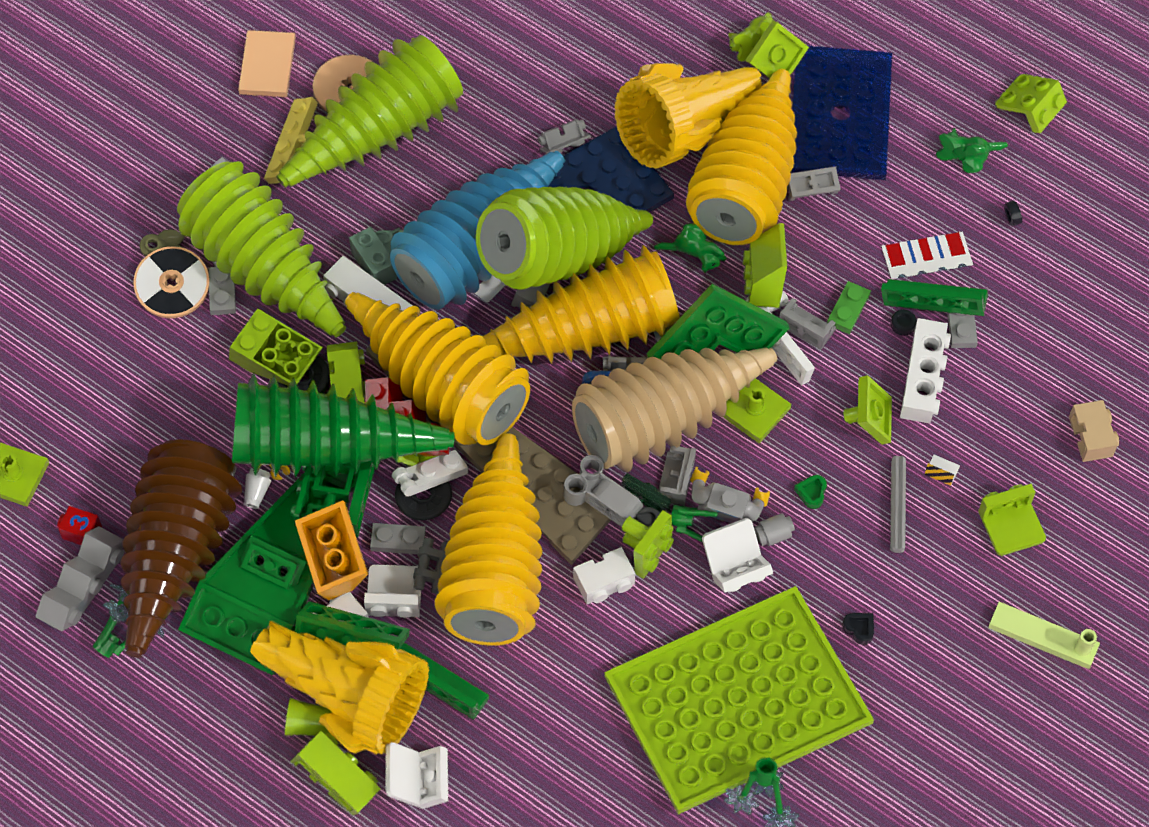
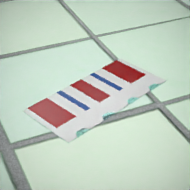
(927, 255)

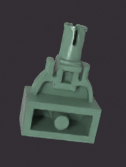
(373, 253)

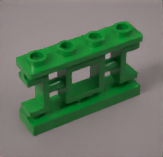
(358, 484)

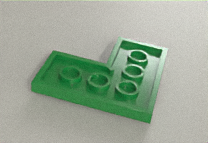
(723, 320)

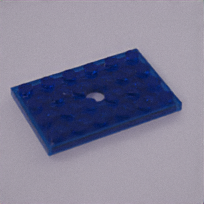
(851, 80)

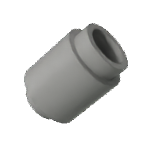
(774, 530)

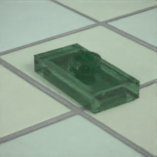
(646, 493)

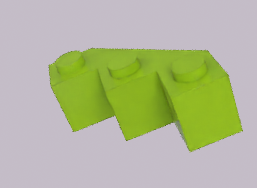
(345, 369)

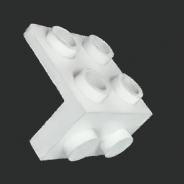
(735, 555)
(392, 592)
(417, 776)

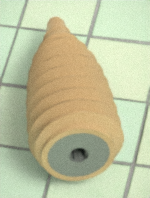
(660, 401)

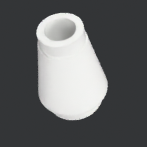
(256, 488)

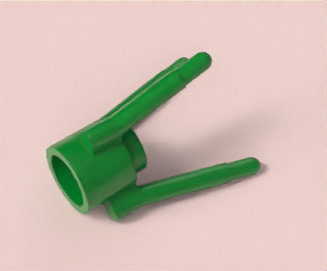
(684, 516)

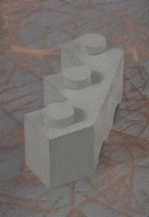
(81, 579)

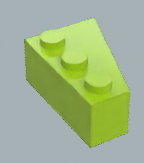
(337, 772)

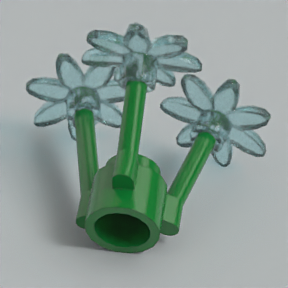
(108, 641)
(766, 778)

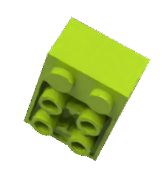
(273, 349)

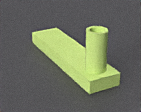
(1045, 635)

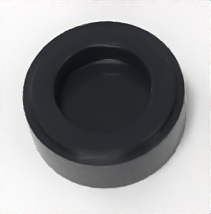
(1013, 213)
(903, 322)

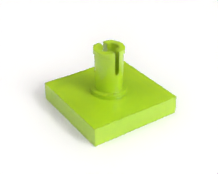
(776, 50)
(757, 410)
(873, 410)
(20, 474)

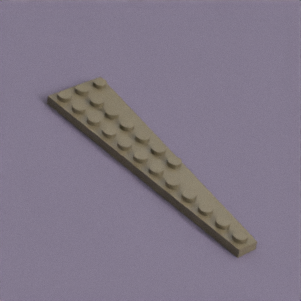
(565, 526)

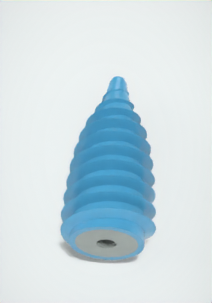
(439, 251)

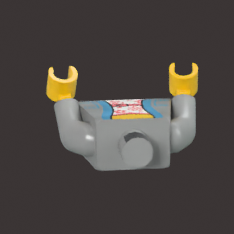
(726, 501)

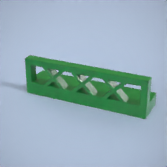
(934, 297)
(350, 629)
(451, 687)

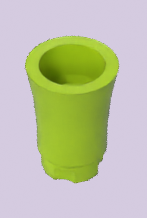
(304, 718)

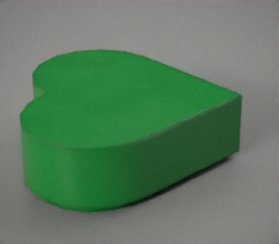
(812, 491)

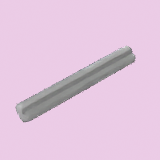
(898, 504)

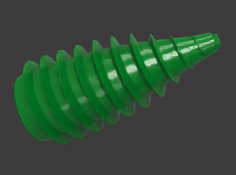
(322, 429)

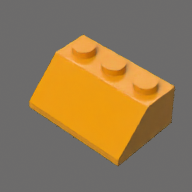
(332, 550)

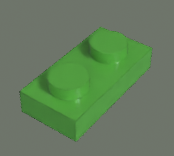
(849, 307)

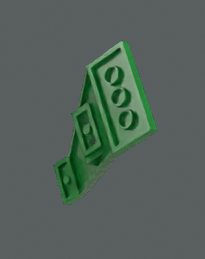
(244, 596)

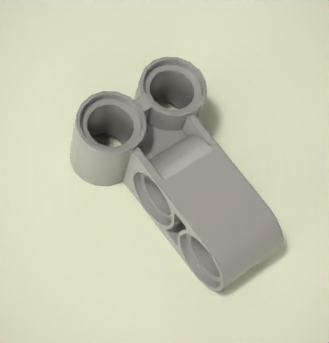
(601, 492)

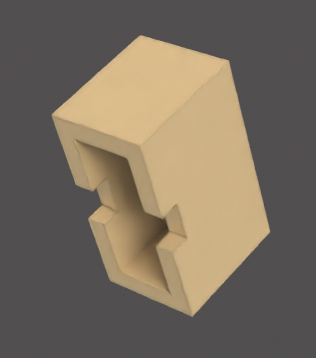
(1095, 430)

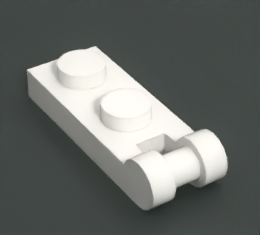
(430, 473)

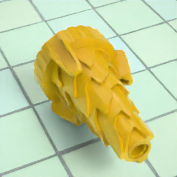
(669, 115)
(364, 684)

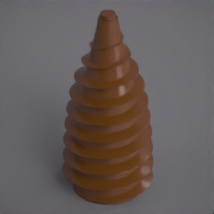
(172, 526)

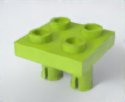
(648, 541)

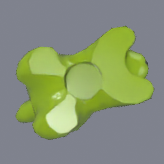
(748, 38)

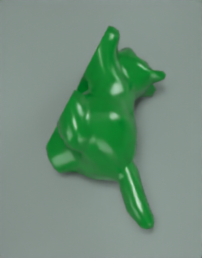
(970, 150)
(693, 243)

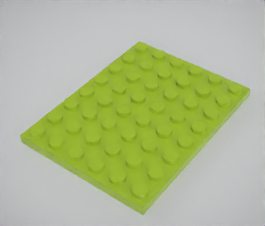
(737, 695)

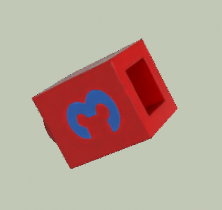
(76, 523)

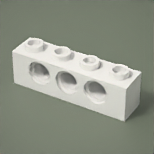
(918, 406)

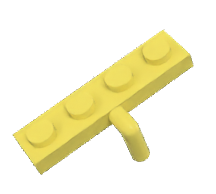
(291, 136)

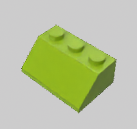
(766, 268)

